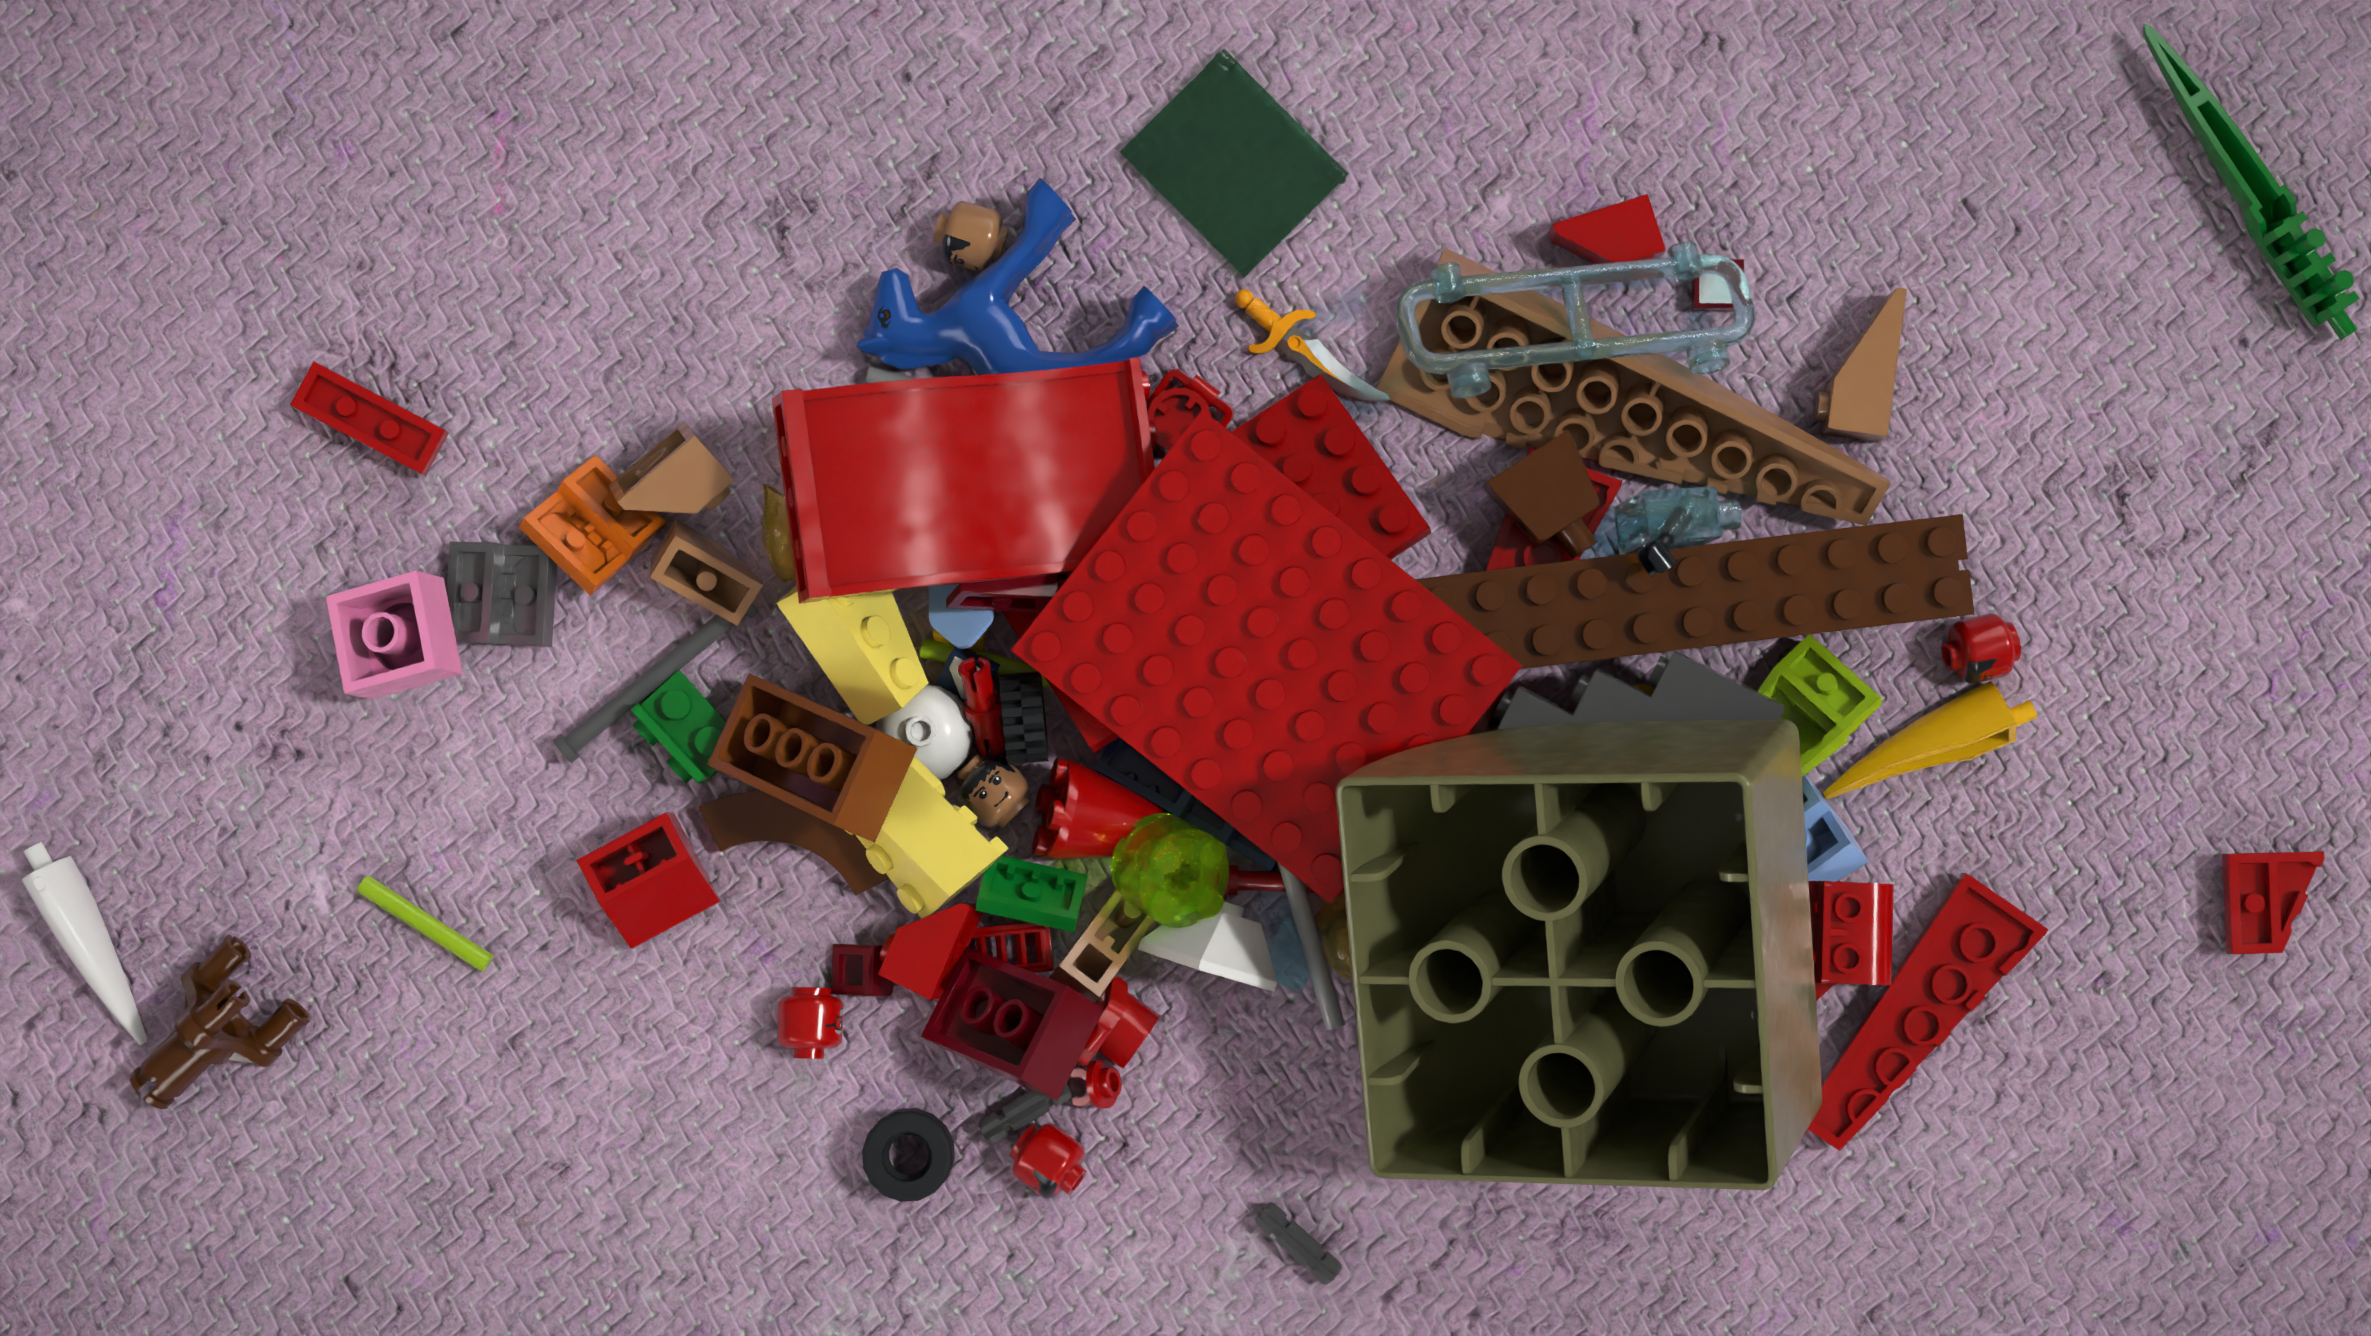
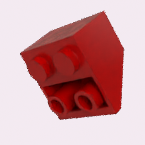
(649, 880)

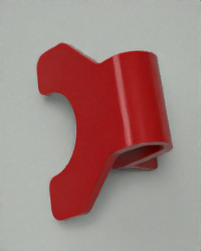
(1851, 933)

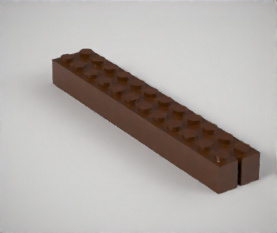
(1718, 592)

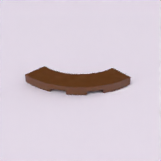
(762, 817)

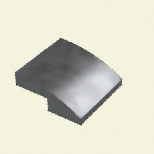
(501, 593)

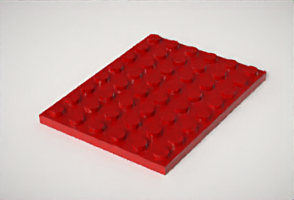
(1258, 647)

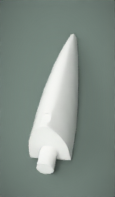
(80, 930)

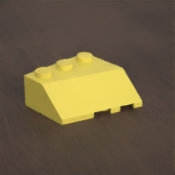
(860, 649)

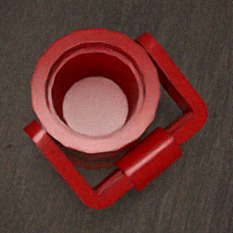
(1177, 407)
(1121, 1025)

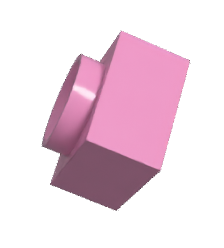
(394, 635)

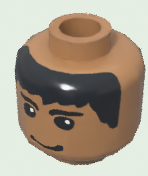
(971, 236)
(993, 790)

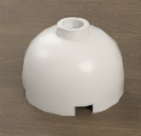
(936, 727)

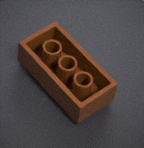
(812, 757)

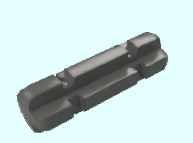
(1019, 1113)
(1298, 1243)

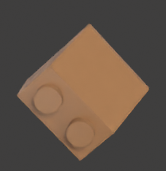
(674, 477)

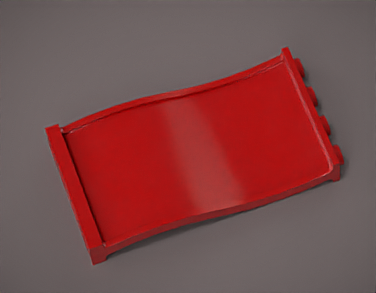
(958, 475)

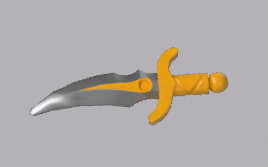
(1304, 349)

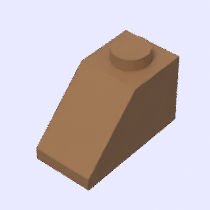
(704, 573)

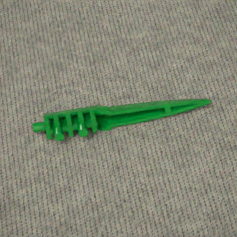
(2266, 206)

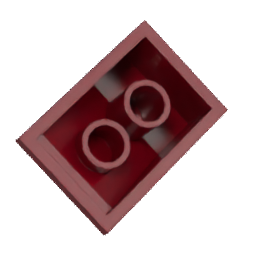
(1012, 1022)

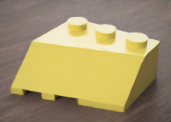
(929, 844)

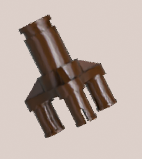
(214, 1028)

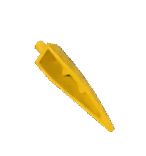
(1949, 734)

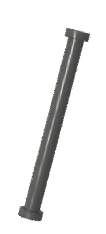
(644, 685)

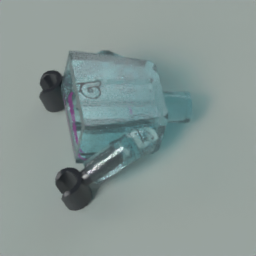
(1671, 520)

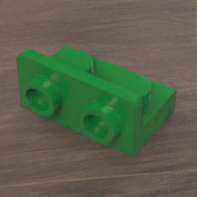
(683, 724)
(1032, 893)

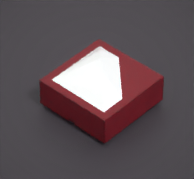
(1712, 292)

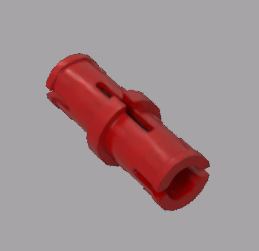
(982, 706)

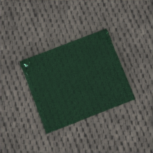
(1234, 163)

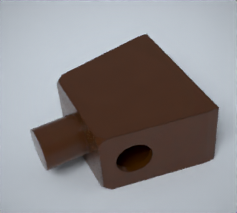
(1548, 495)

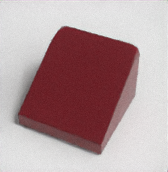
(857, 970)

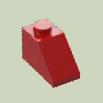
(1612, 233)
(928, 950)

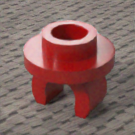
(1102, 1084)

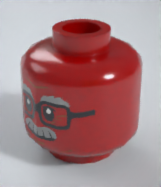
(810, 1021)

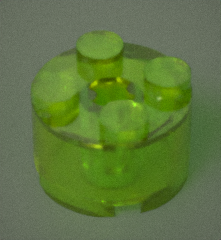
(1171, 870)

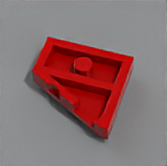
(2264, 897)

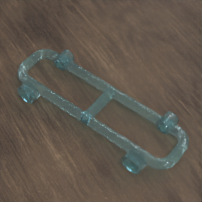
(1469, 369)

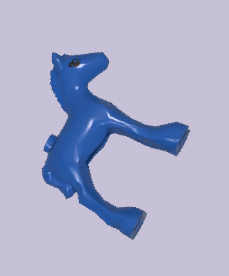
(982, 325)

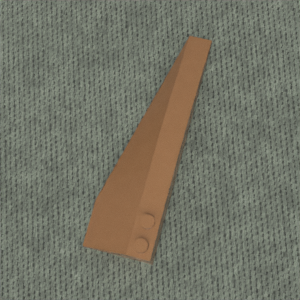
(1622, 411)

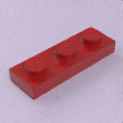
(369, 418)

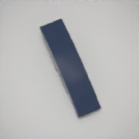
(1140, 775)

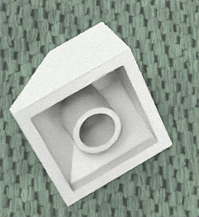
(1218, 946)

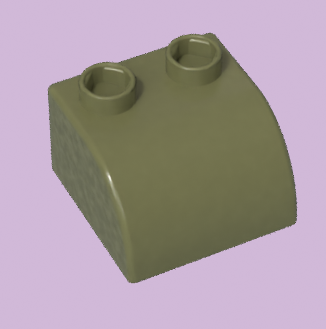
(1584, 954)

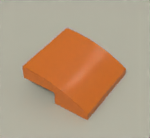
(588, 529)

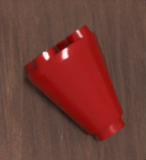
(1085, 813)

